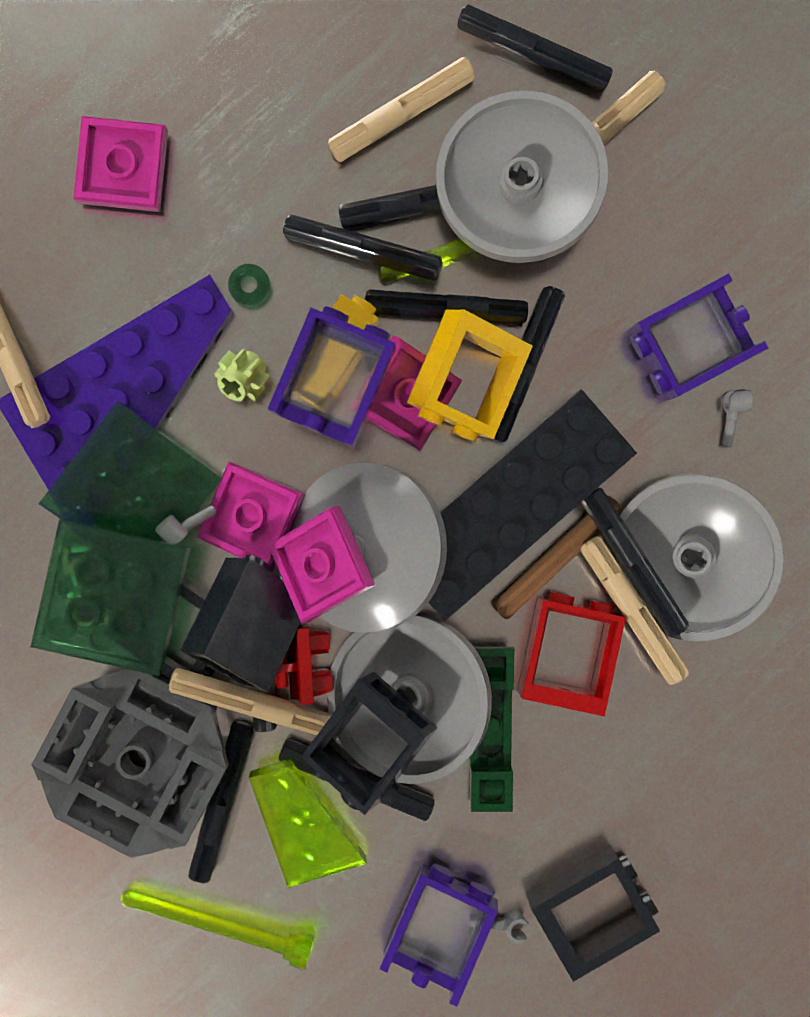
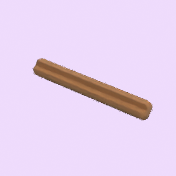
(548, 565)

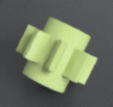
(241, 375)

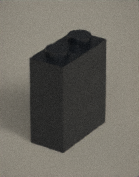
(244, 624)

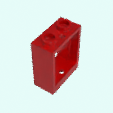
(588, 701)

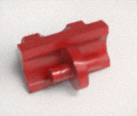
(303, 680)

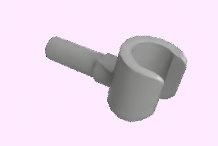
(734, 402)
(174, 532)
(506, 924)

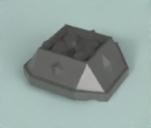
(98, 787)

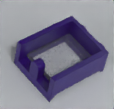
(694, 339)
(333, 375)
(442, 930)

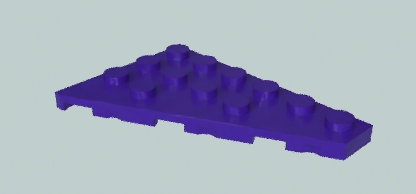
(138, 364)

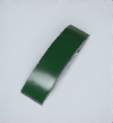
(491, 762)

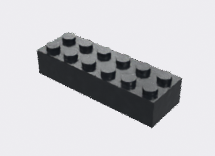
(525, 496)

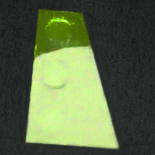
(300, 827)

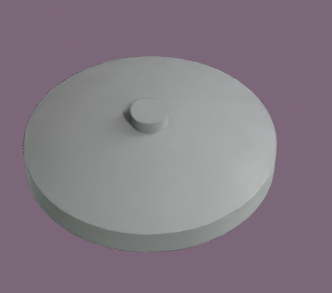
(521, 176)
(396, 534)
(709, 549)
(432, 671)

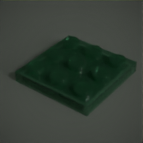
(130, 478)
(110, 597)

